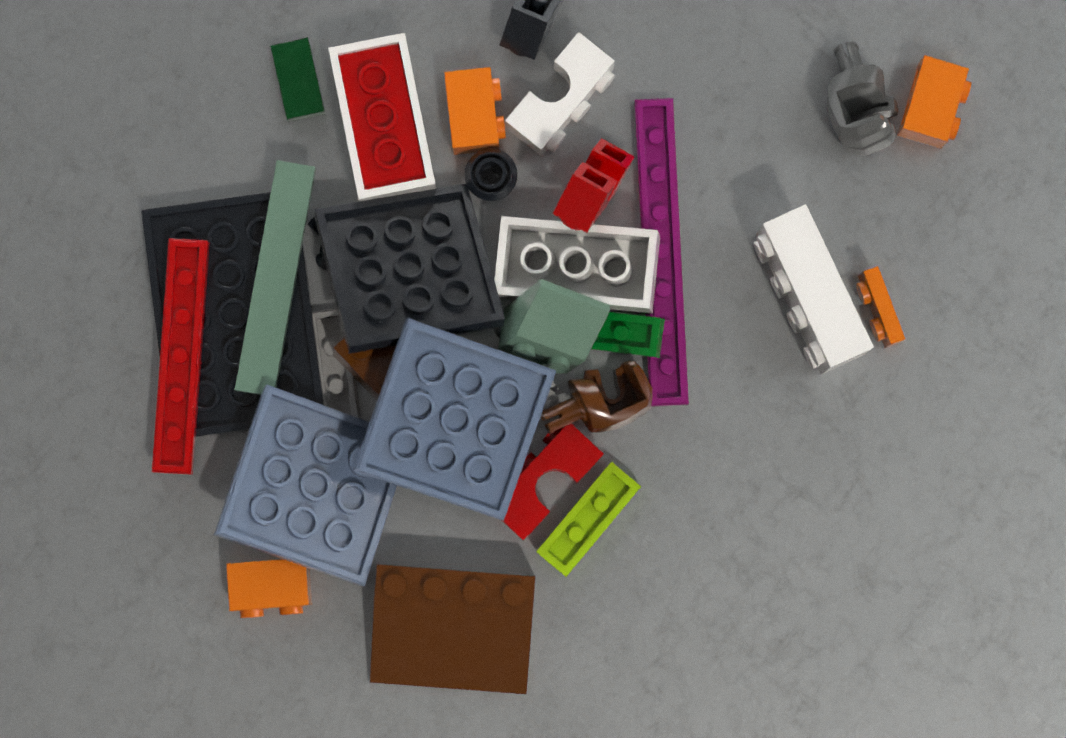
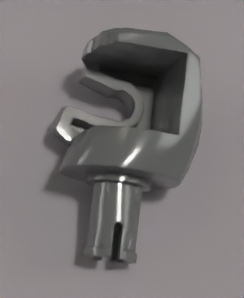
(859, 104)

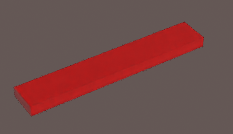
(180, 356)

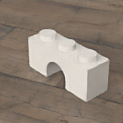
(541, 122)

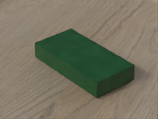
(297, 79)

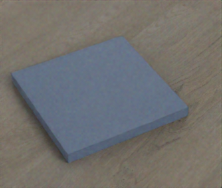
(454, 419)
(300, 492)

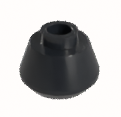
(484, 165)

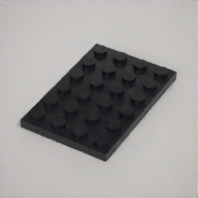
(235, 238)

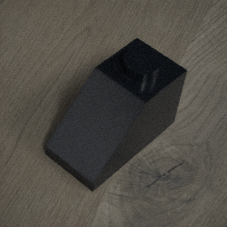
(529, 26)

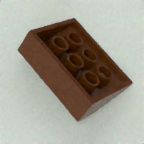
(452, 629)

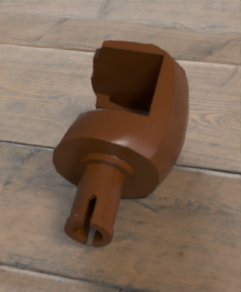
(597, 410)

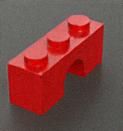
(593, 186)
(565, 452)

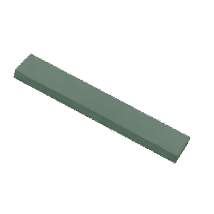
(275, 277)

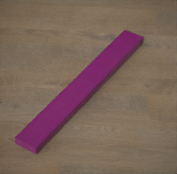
(661, 212)

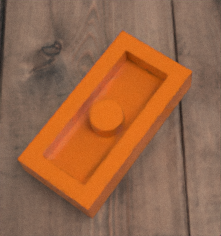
(874, 292)

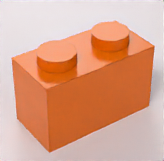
(934, 102)
(472, 110)
(268, 585)

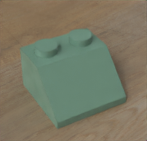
(552, 326)

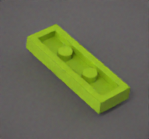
(588, 519)

